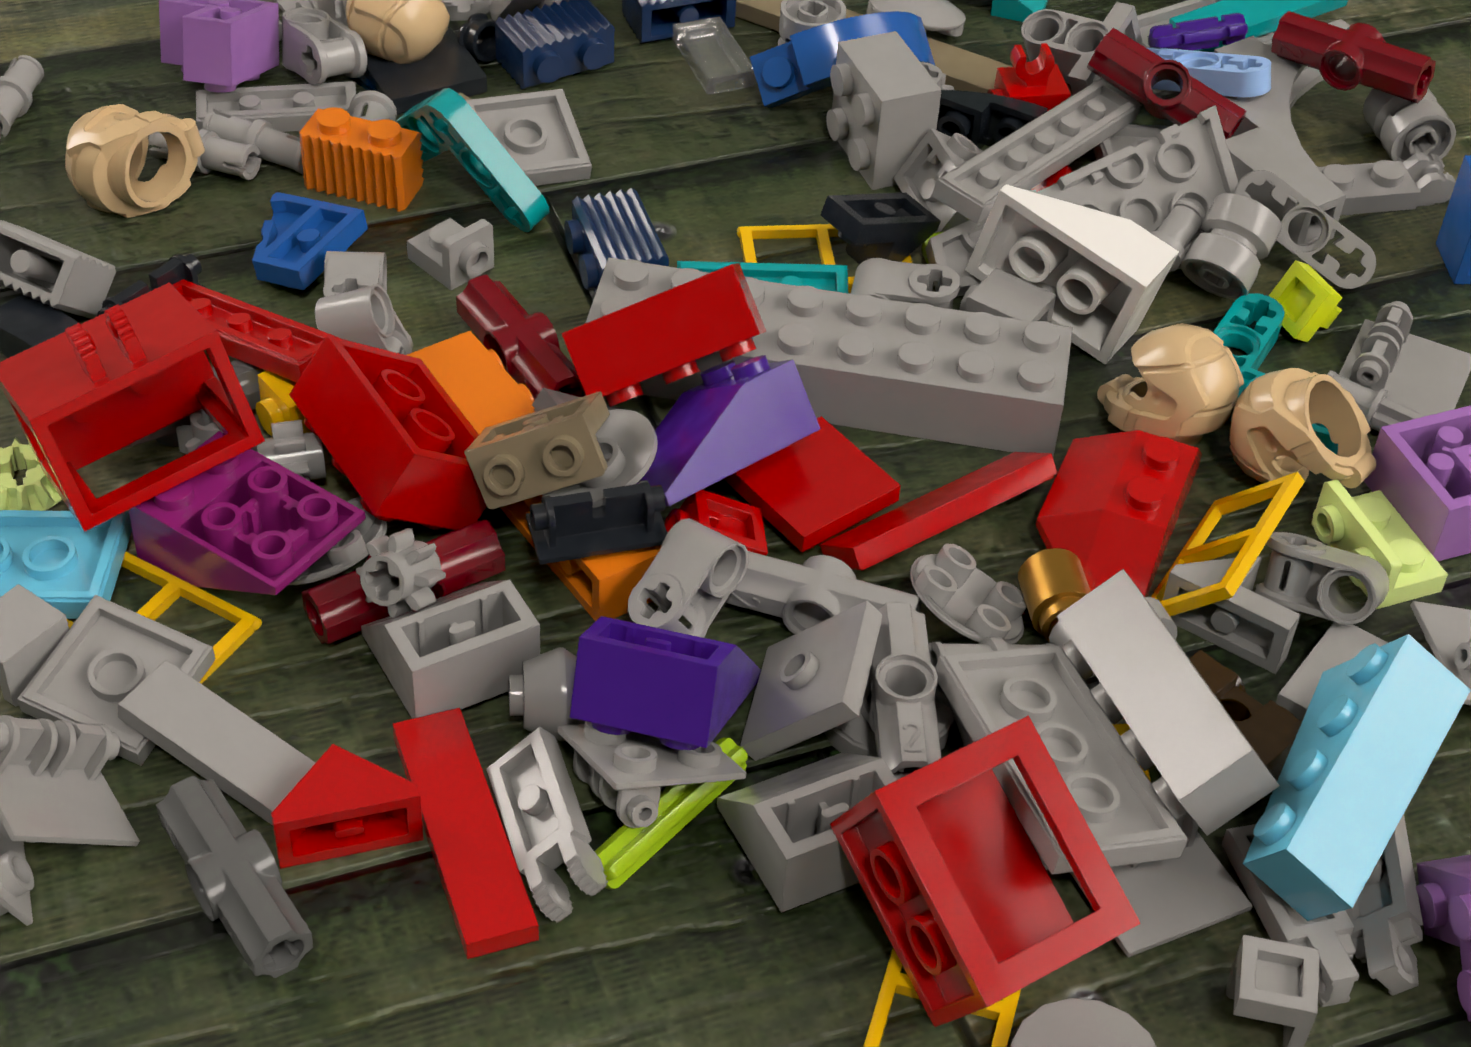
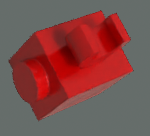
(1032, 81)

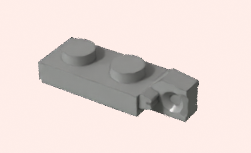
(1389, 917)
(1286, 925)

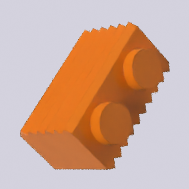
(361, 158)

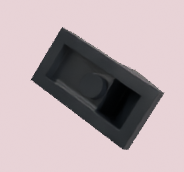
(879, 224)

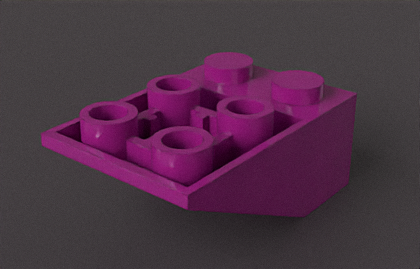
(241, 525)

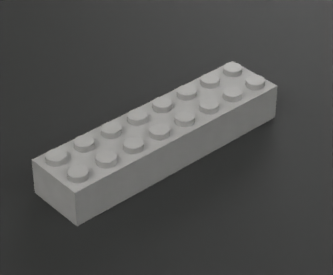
(888, 360)

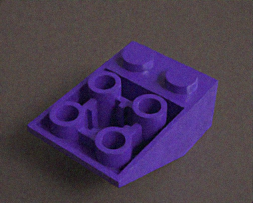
(658, 683)

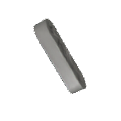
(1347, 243)

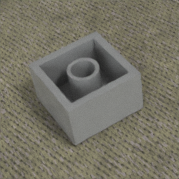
(880, 105)

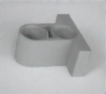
(1075, 39)

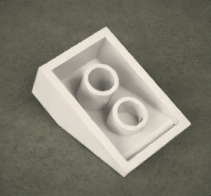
(1091, 260)

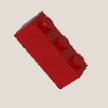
(665, 335)

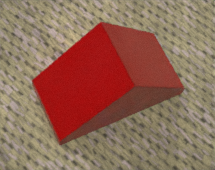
(345, 810)

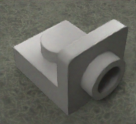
(454, 252)

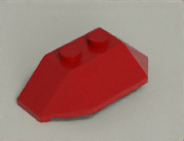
(1118, 503)

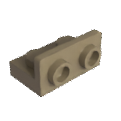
(539, 451)

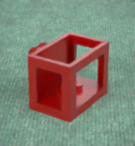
(118, 383)
(964, 881)

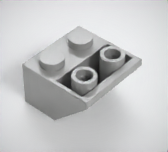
(456, 647)
(788, 827)

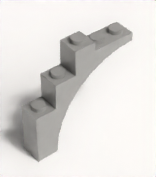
(1271, 144)

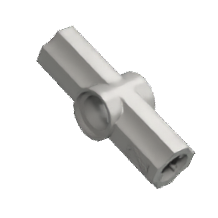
(808, 591)
(903, 692)

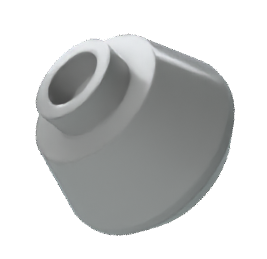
(544, 691)

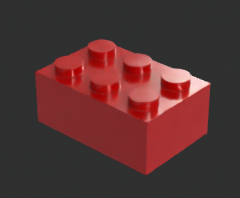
(391, 433)

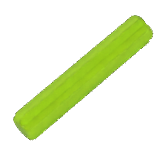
(678, 805)

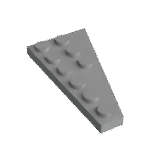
(1132, 183)

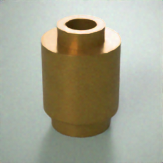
(1050, 585)

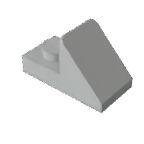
(1242, 624)

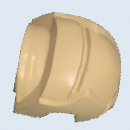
(398, 28)
(109, 153)
(1183, 389)
(1275, 432)

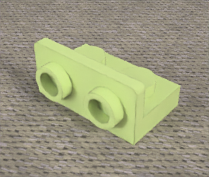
(1375, 529)

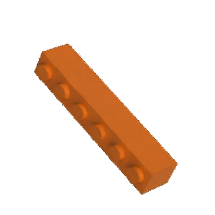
(491, 396)

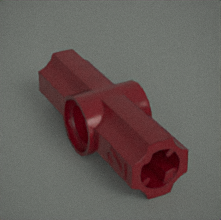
(1353, 56)
(1138, 69)
(521, 340)
(464, 554)

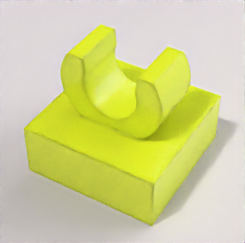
(1306, 301)

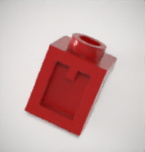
(726, 516)

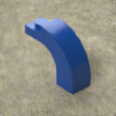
(807, 59)

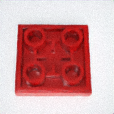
(816, 487)

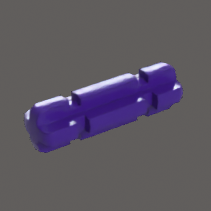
(1199, 33)

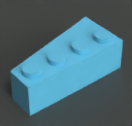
(1353, 774)

